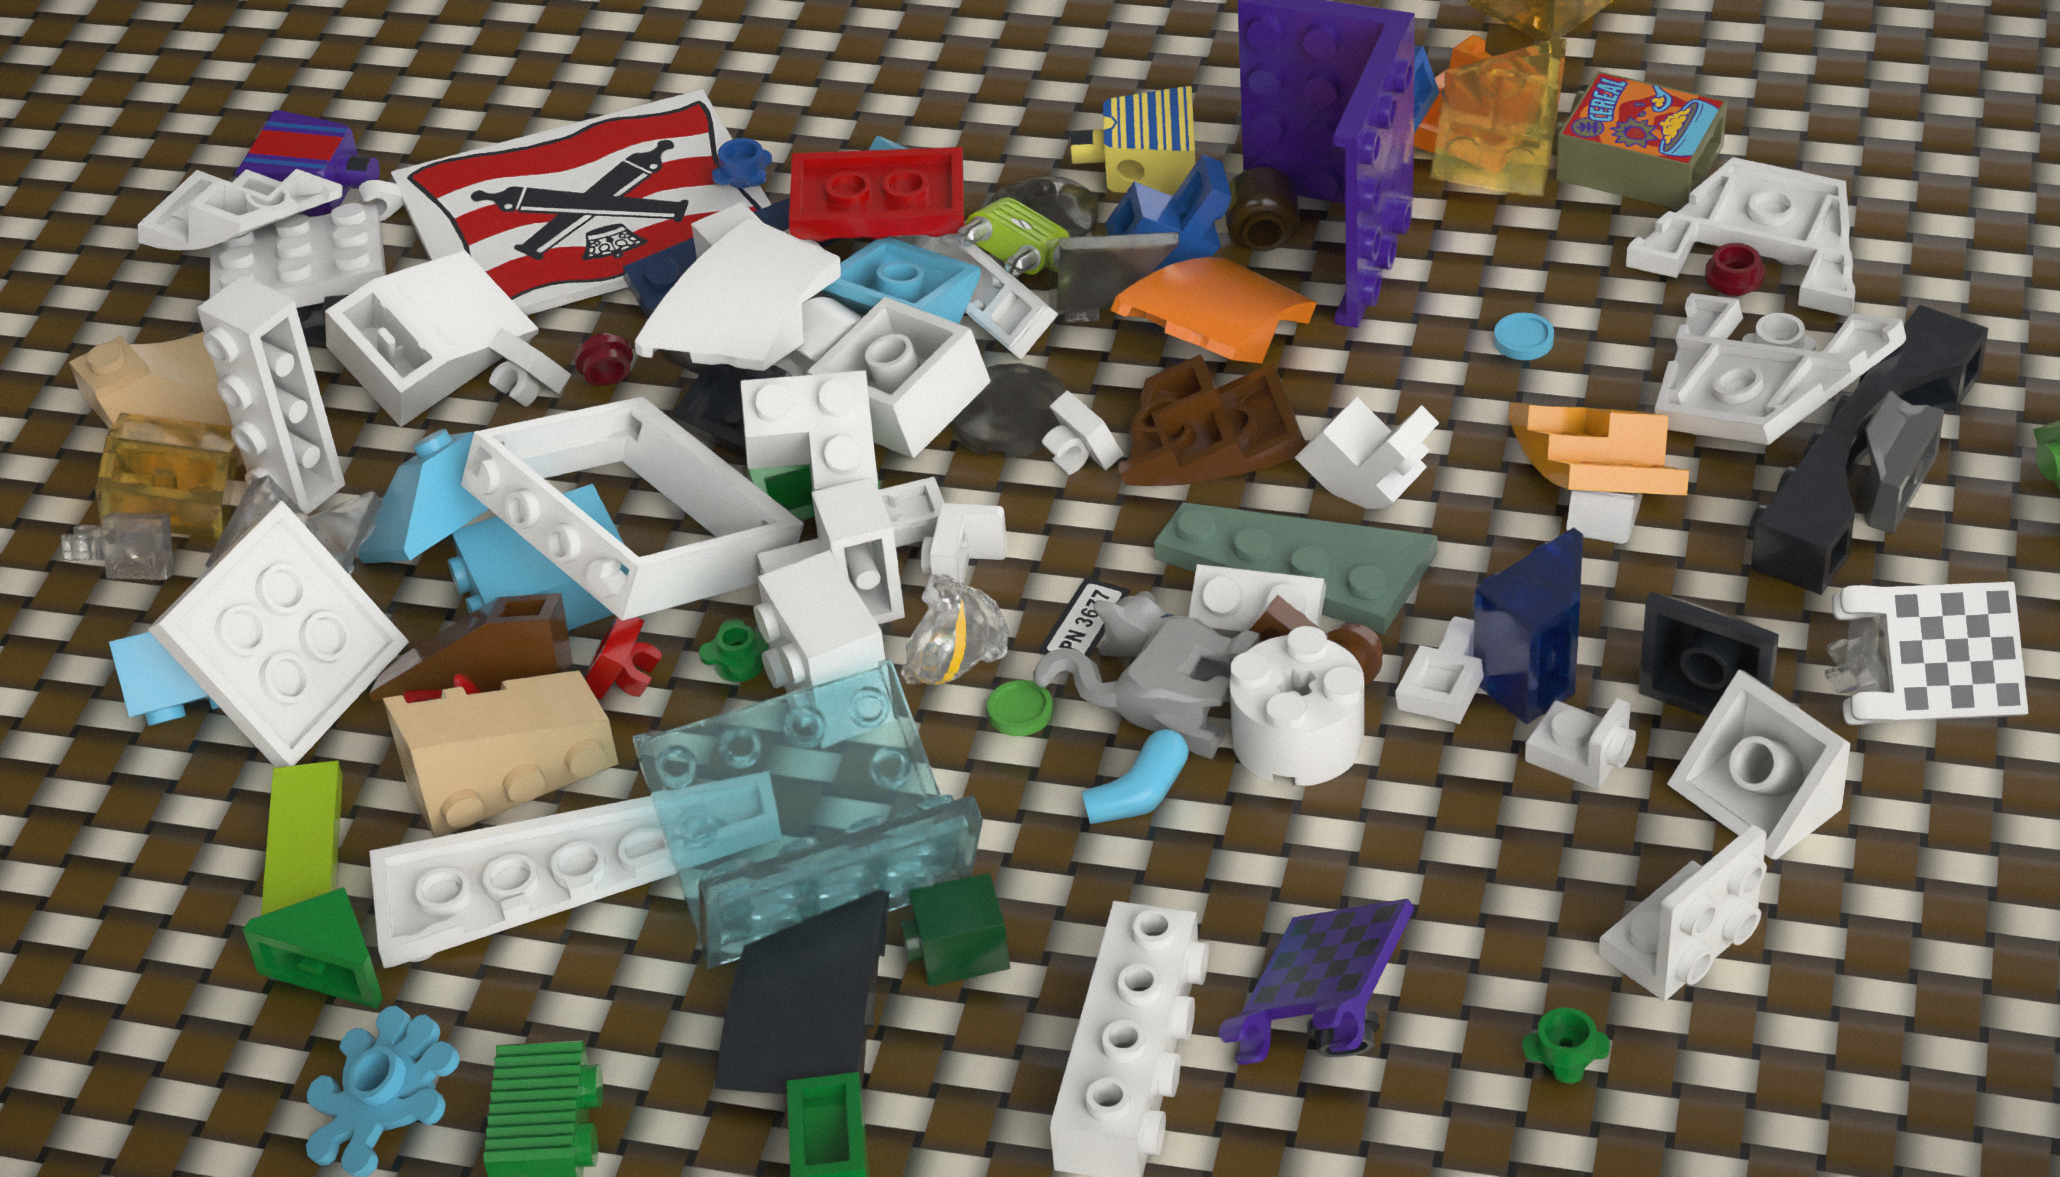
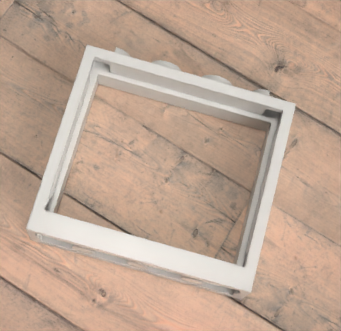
(508, 476)

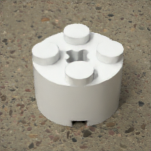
(1297, 707)

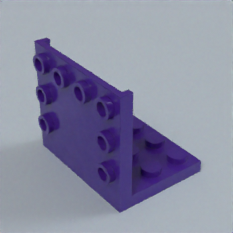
(1335, 112)

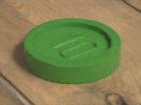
(1019, 708)

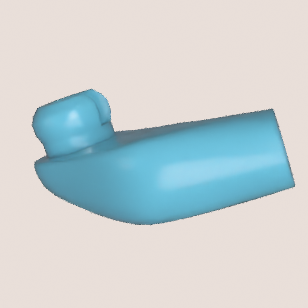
(1144, 784)

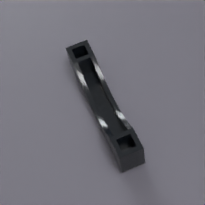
(1810, 521)

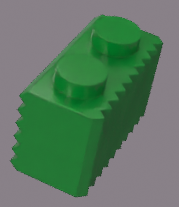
(542, 1111)

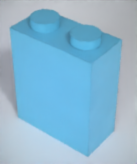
(501, 563)

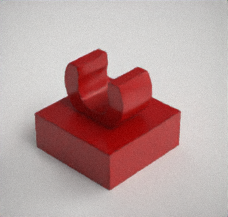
(617, 659)

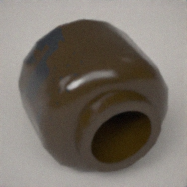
(1262, 209)

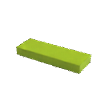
(302, 834)

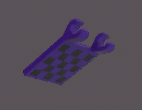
(1324, 969)

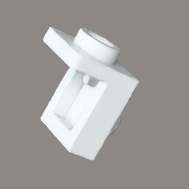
(962, 534)

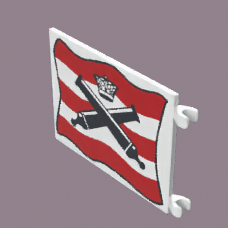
(573, 202)

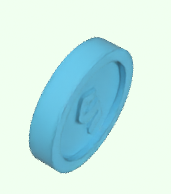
(1524, 336)

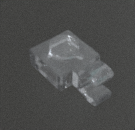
(128, 542)

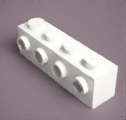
(271, 391)
(1127, 1042)

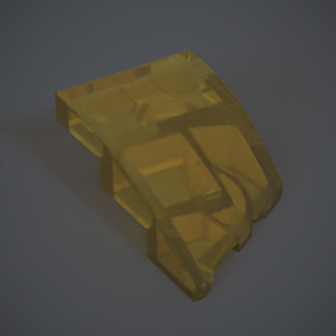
(1500, 120)

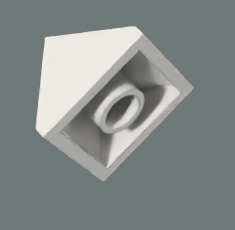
(1764, 766)

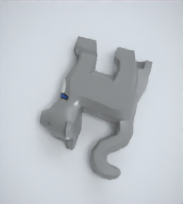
(1165, 679)

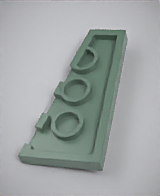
(1364, 567)

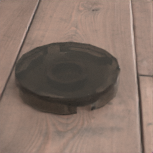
(1010, 411)

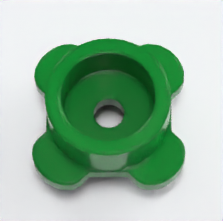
(735, 651)
(1566, 1028)

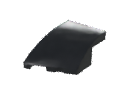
(804, 999)

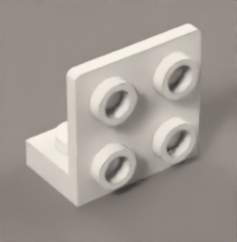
(1691, 918)

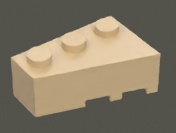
(499, 747)

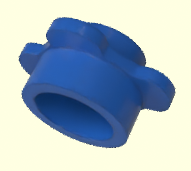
(741, 163)

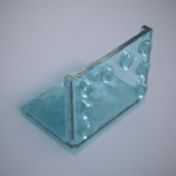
(803, 809)

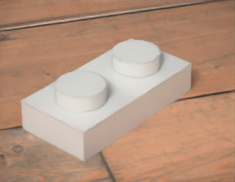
(1235, 597)

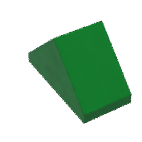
(316, 948)

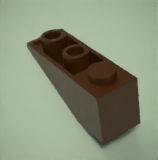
(492, 645)

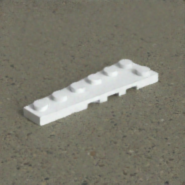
(510, 874)

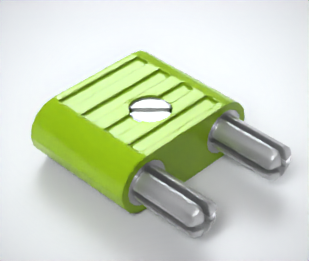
(1011, 234)

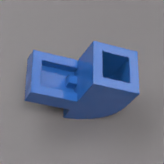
(1190, 211)

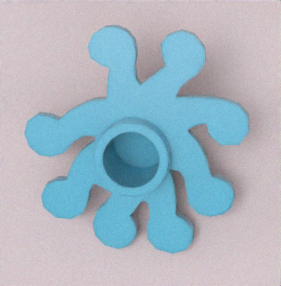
(380, 1087)

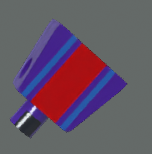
(312, 146)

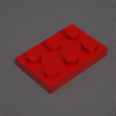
(877, 193)

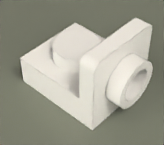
(1581, 742)

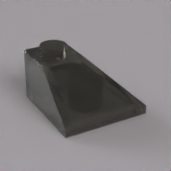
(1093, 270)

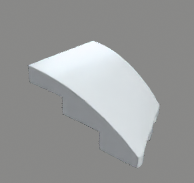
(215, 210)
(741, 299)

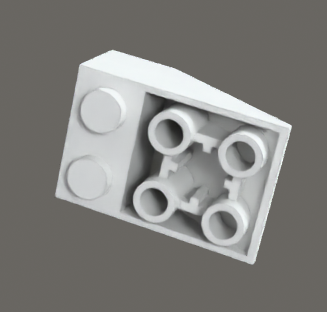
(422, 332)

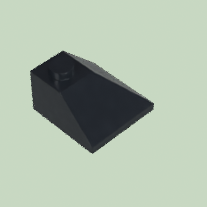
(1697, 652)

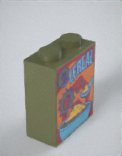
(1639, 140)

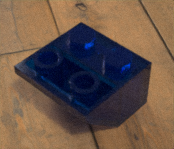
(1531, 628)

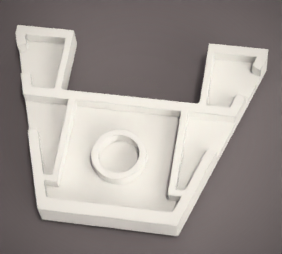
(1773, 210)
(1758, 388)

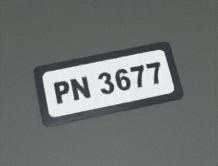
(1079, 624)

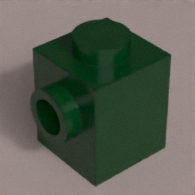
(956, 930)

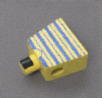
(1142, 140)

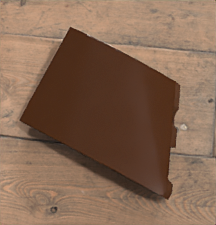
(1209, 432)

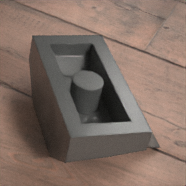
(1901, 451)

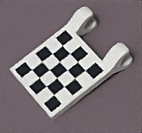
(1947, 652)

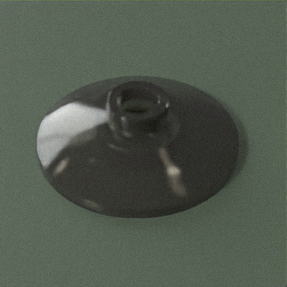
(1056, 199)

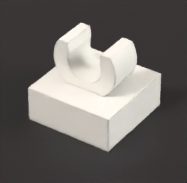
(526, 366)
(1079, 436)

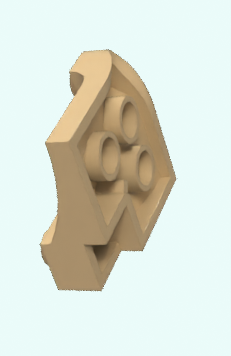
(152, 380)

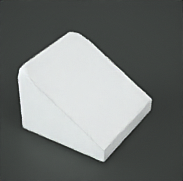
(1603, 514)

